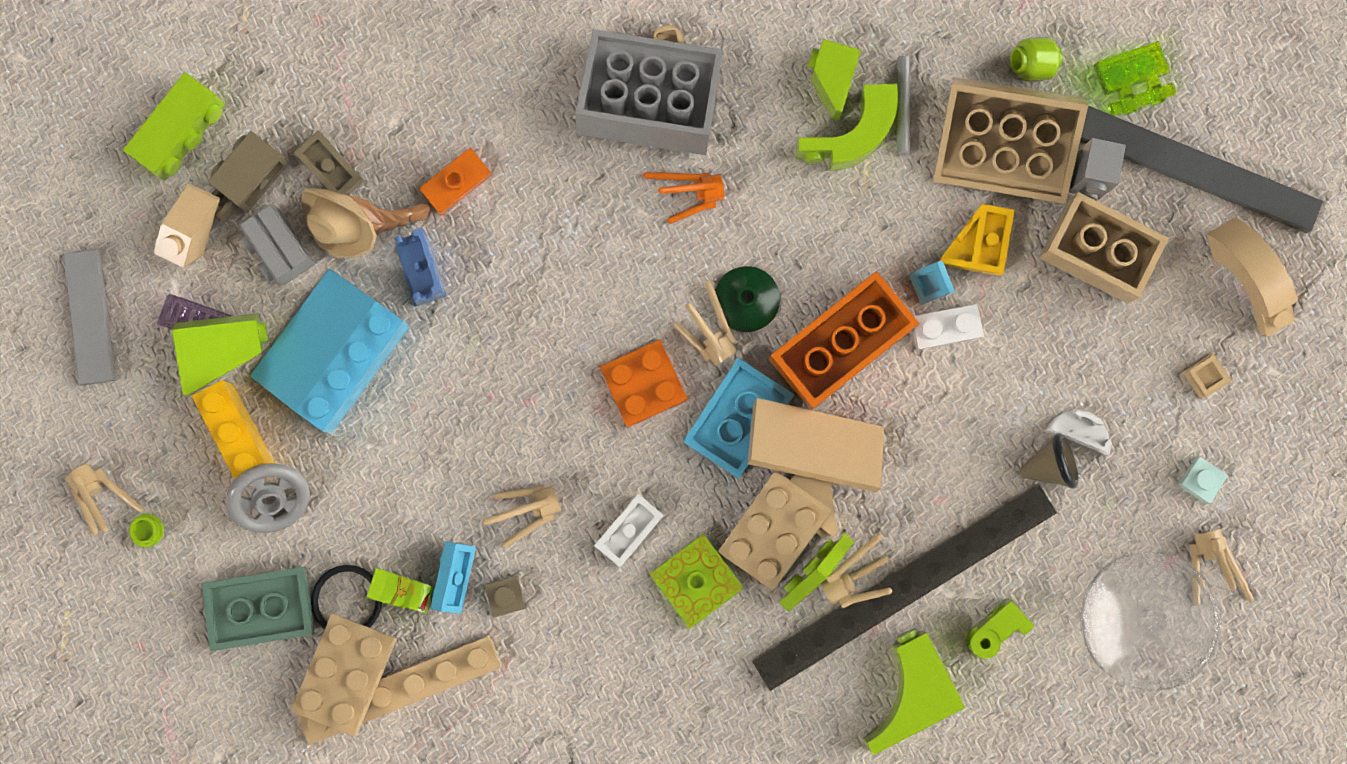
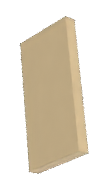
(816, 445)

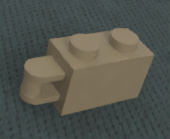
(245, 174)

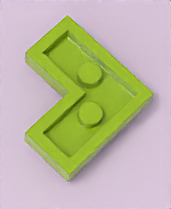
(815, 571)

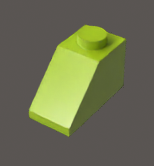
(833, 74)

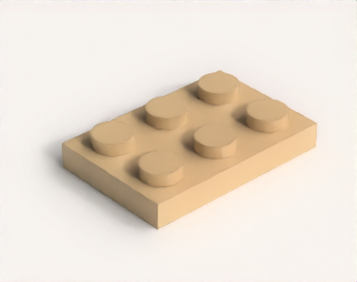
(774, 530)
(343, 675)

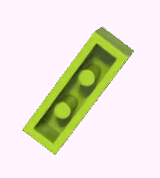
(175, 127)

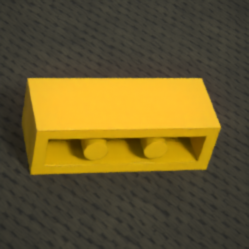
(232, 427)

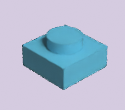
(931, 282)

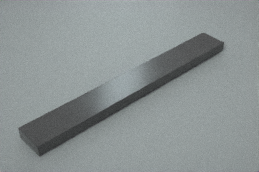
(1204, 171)

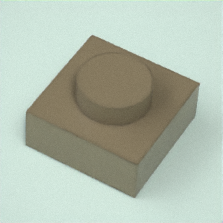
(505, 596)

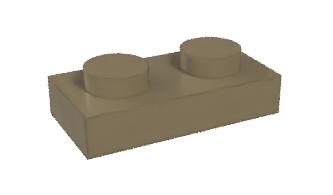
(328, 165)

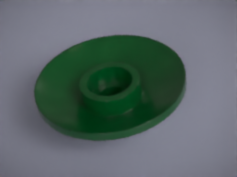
(753, 315)

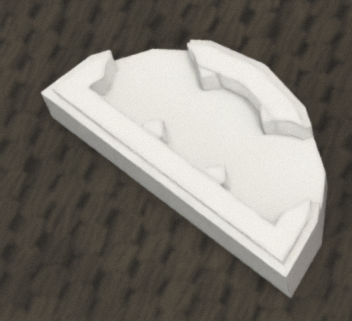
(1082, 429)

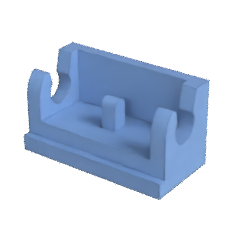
(420, 267)

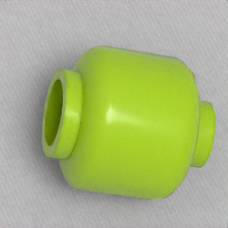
(1036, 59)

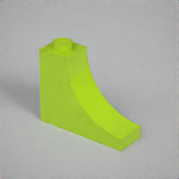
(922, 696)

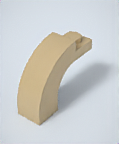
(1258, 270)

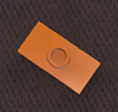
(455, 181)

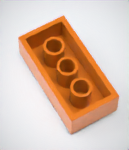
(843, 341)

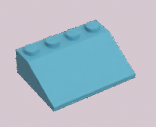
(329, 352)

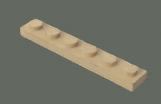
(420, 682)

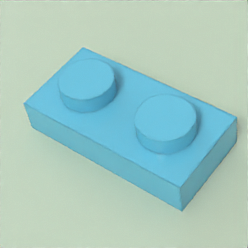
(453, 577)

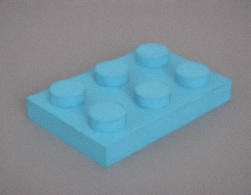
(725, 423)

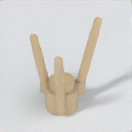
(717, 346)
(85, 485)
(542, 503)
(1214, 546)
(839, 587)

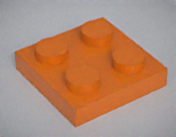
(643, 383)

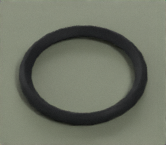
(338, 569)

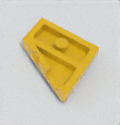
(982, 242)

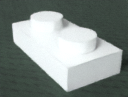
(948, 327)
(629, 530)

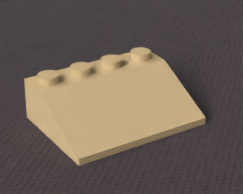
(1010, 140)

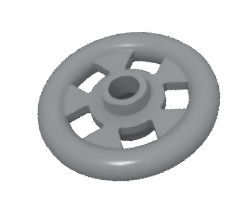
(264, 521)

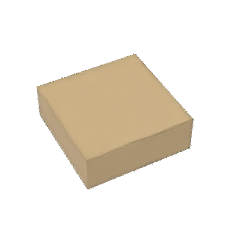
(1206, 376)

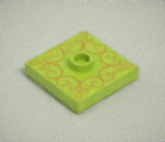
(696, 581)

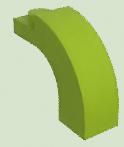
(877, 115)

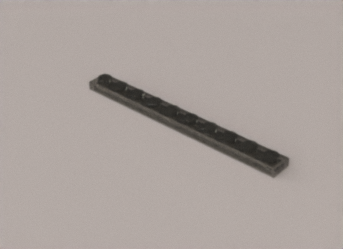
(907, 586)

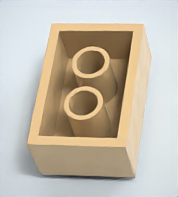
(1103, 248)

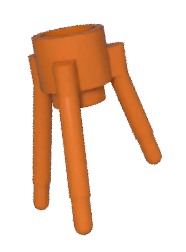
(706, 188)

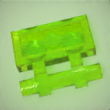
(1133, 68)

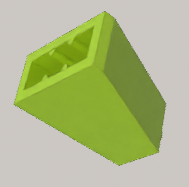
(215, 347)

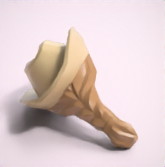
(349, 224)

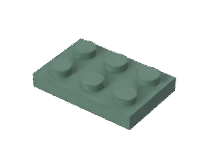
(258, 608)

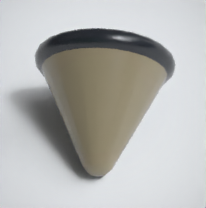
(1053, 464)

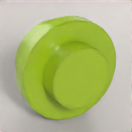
(146, 530)

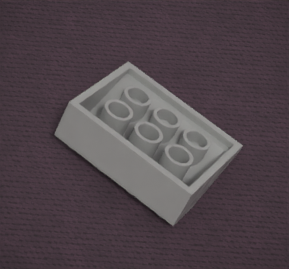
(648, 92)

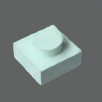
(1202, 480)

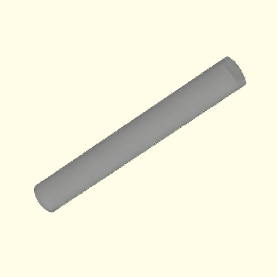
(903, 105)

